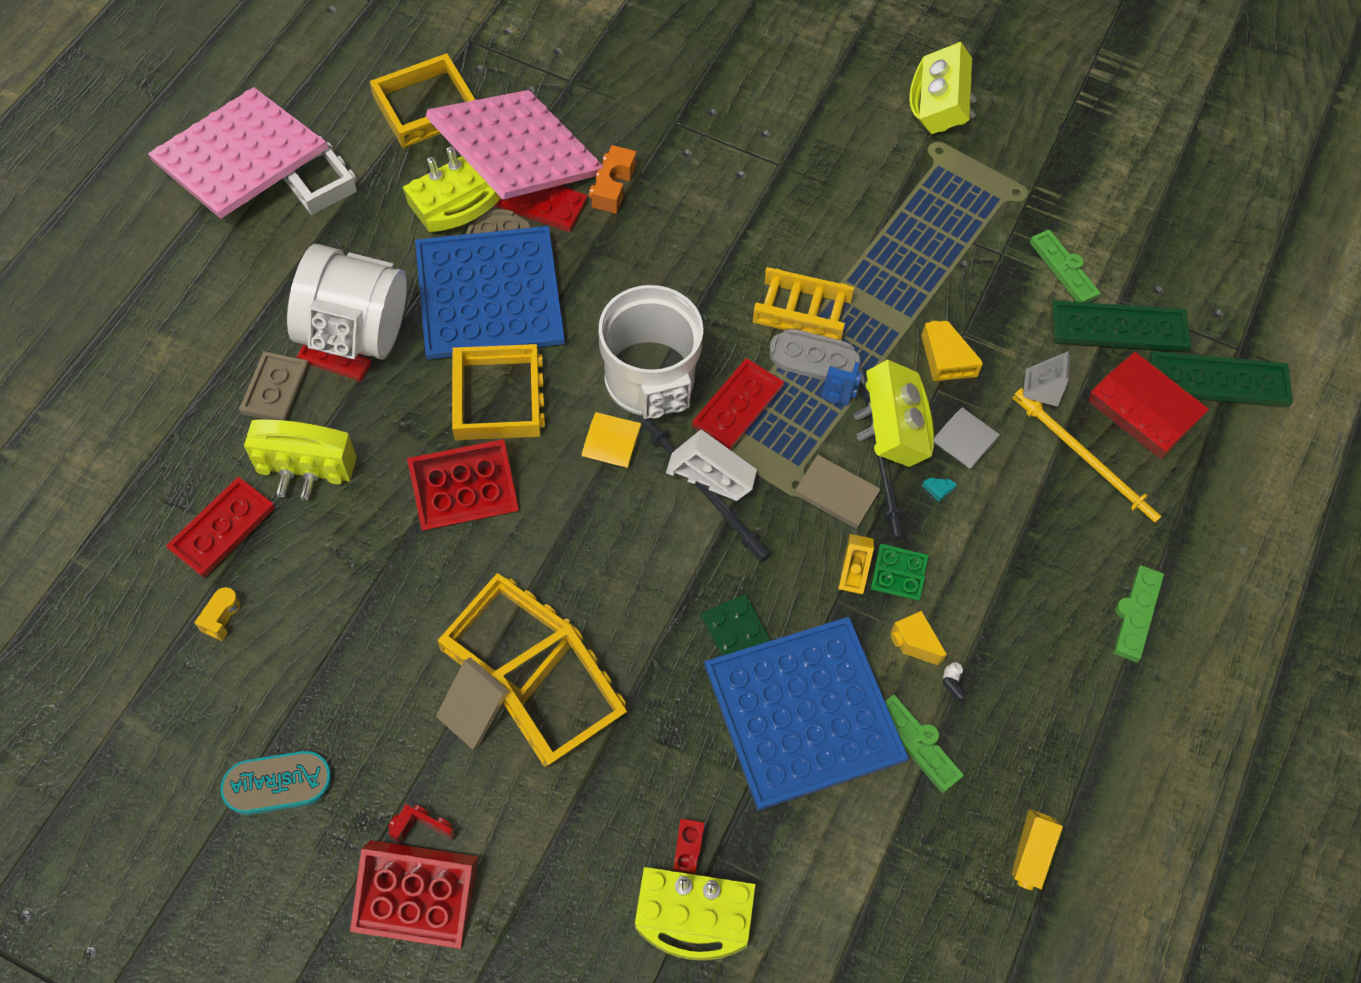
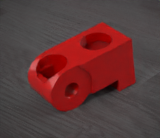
(688, 846)

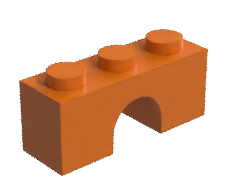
(616, 165)

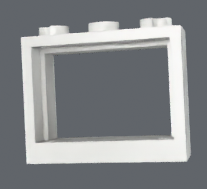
(328, 194)

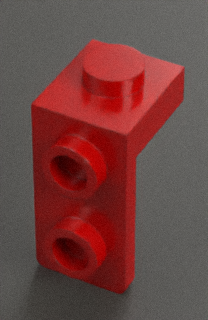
(402, 823)

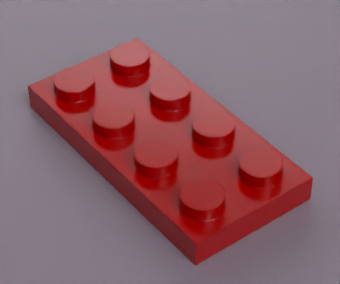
(551, 206)
(738, 403)
(220, 527)

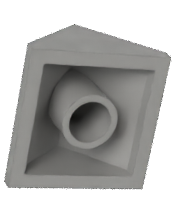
(1047, 380)

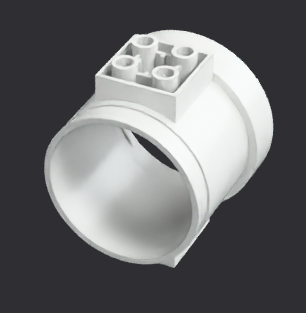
(346, 303)
(654, 316)

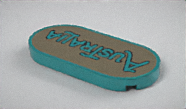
(275, 783)

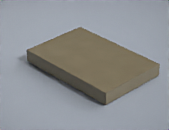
(274, 387)
(837, 491)
(471, 703)

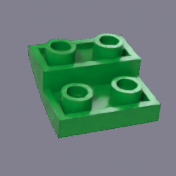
(899, 572)

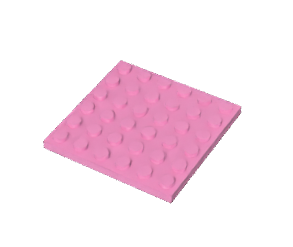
(514, 143)
(237, 152)

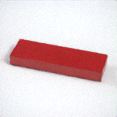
(337, 364)

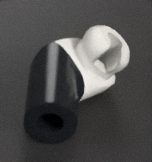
(951, 680)

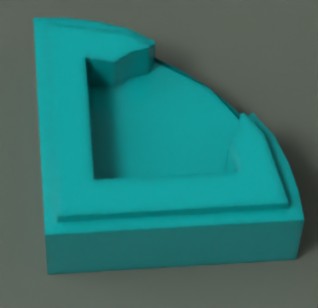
(939, 487)

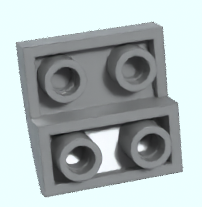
(966, 438)

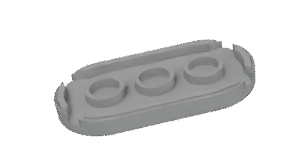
(811, 353)

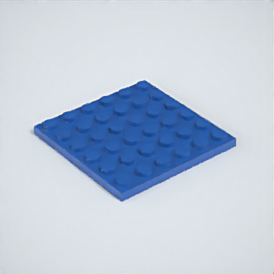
(488, 290)
(804, 713)

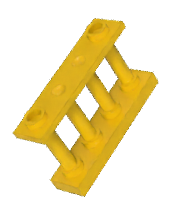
(787, 318)

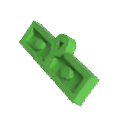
(1065, 266)
(1137, 613)
(920, 745)

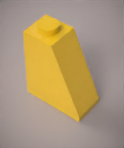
(948, 353)
(1035, 849)

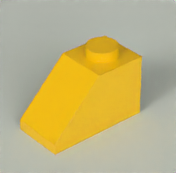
(856, 563)
(917, 639)

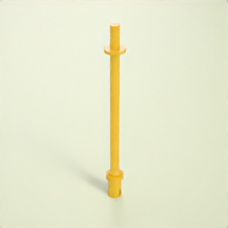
(1035, 409)

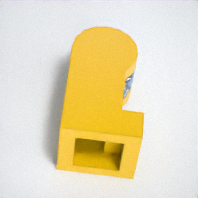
(217, 613)

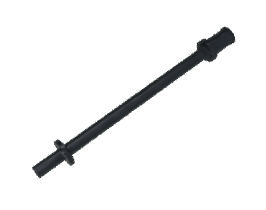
(893, 513)
(749, 539)

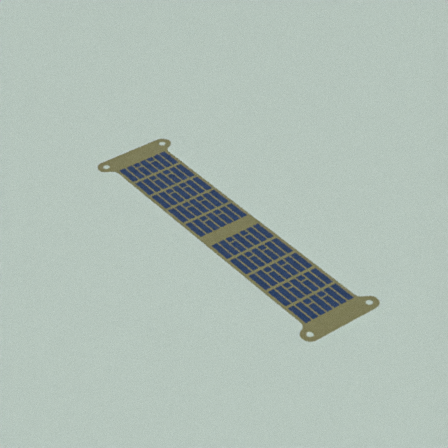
(890, 291)

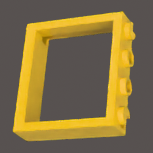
(421, 128)
(489, 356)
(527, 601)
(522, 718)

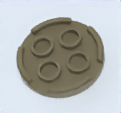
(497, 221)

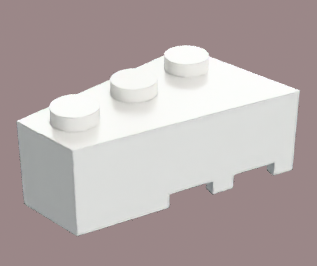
(714, 465)

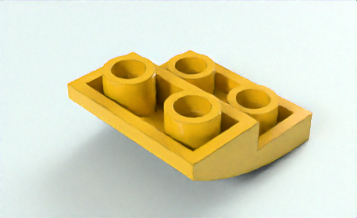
(611, 440)

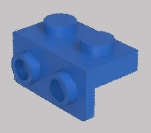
(841, 385)

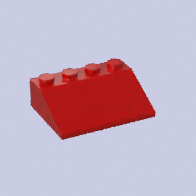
(1147, 405)
(462, 484)
(413, 893)

